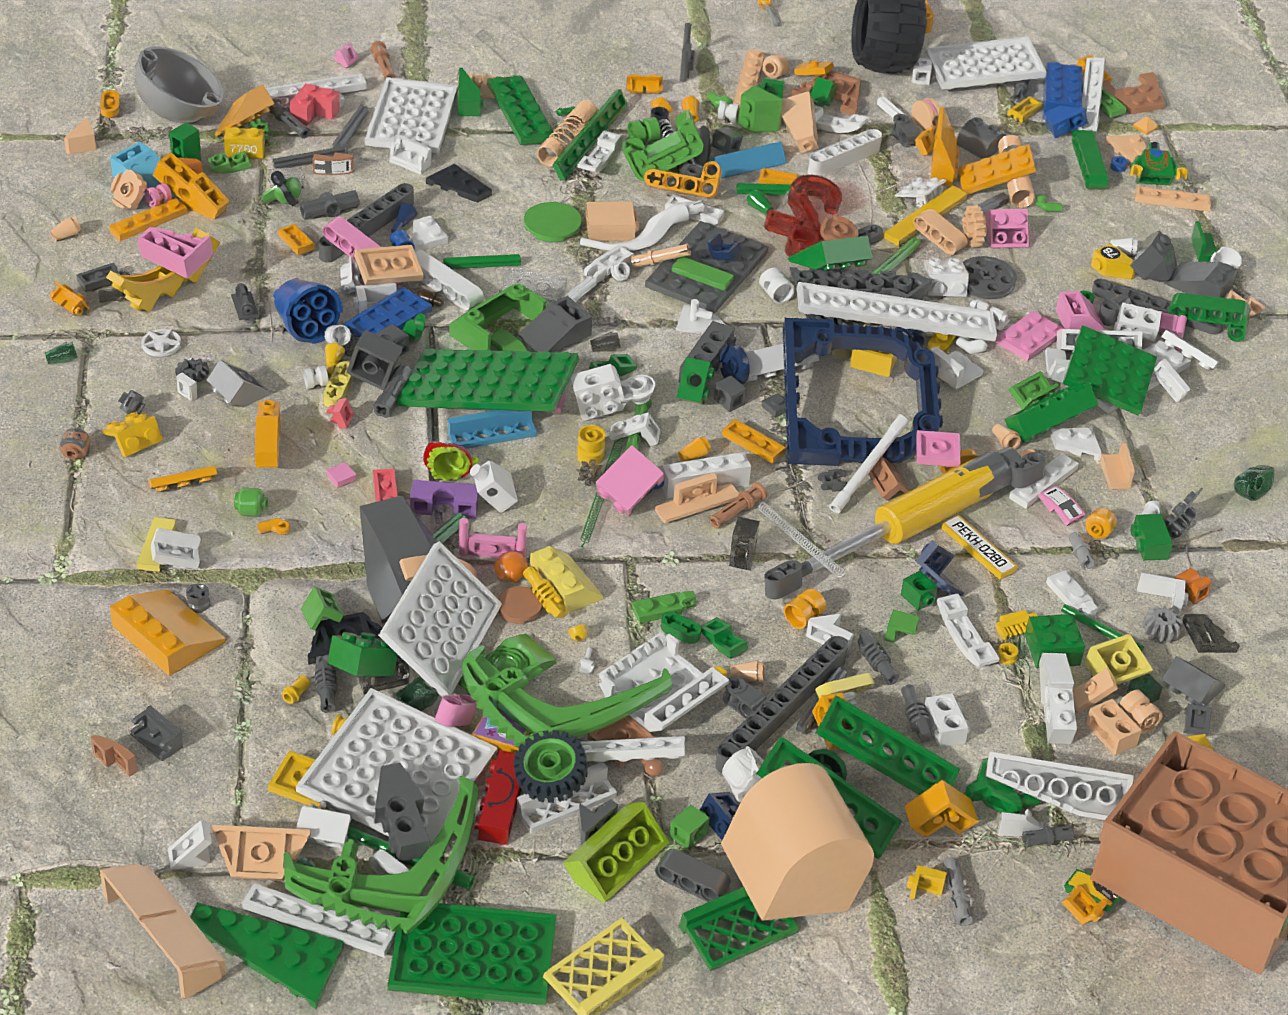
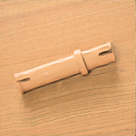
(653, 257)

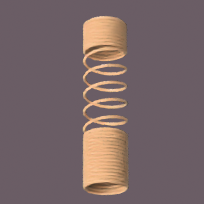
(575, 123)
(1019, 189)

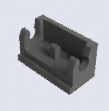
(157, 733)

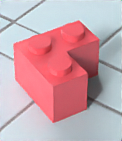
(313, 102)

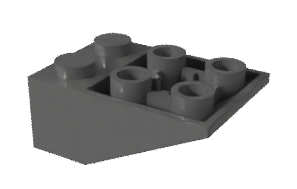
(558, 326)

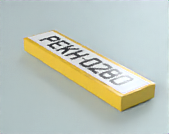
(979, 547)

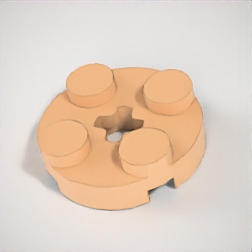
(131, 198)

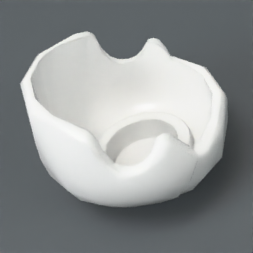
(1228, 256)

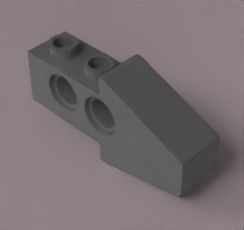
(399, 811)

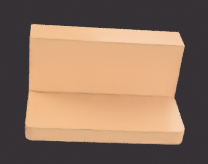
(1118, 468)

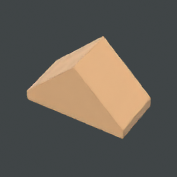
(80, 138)

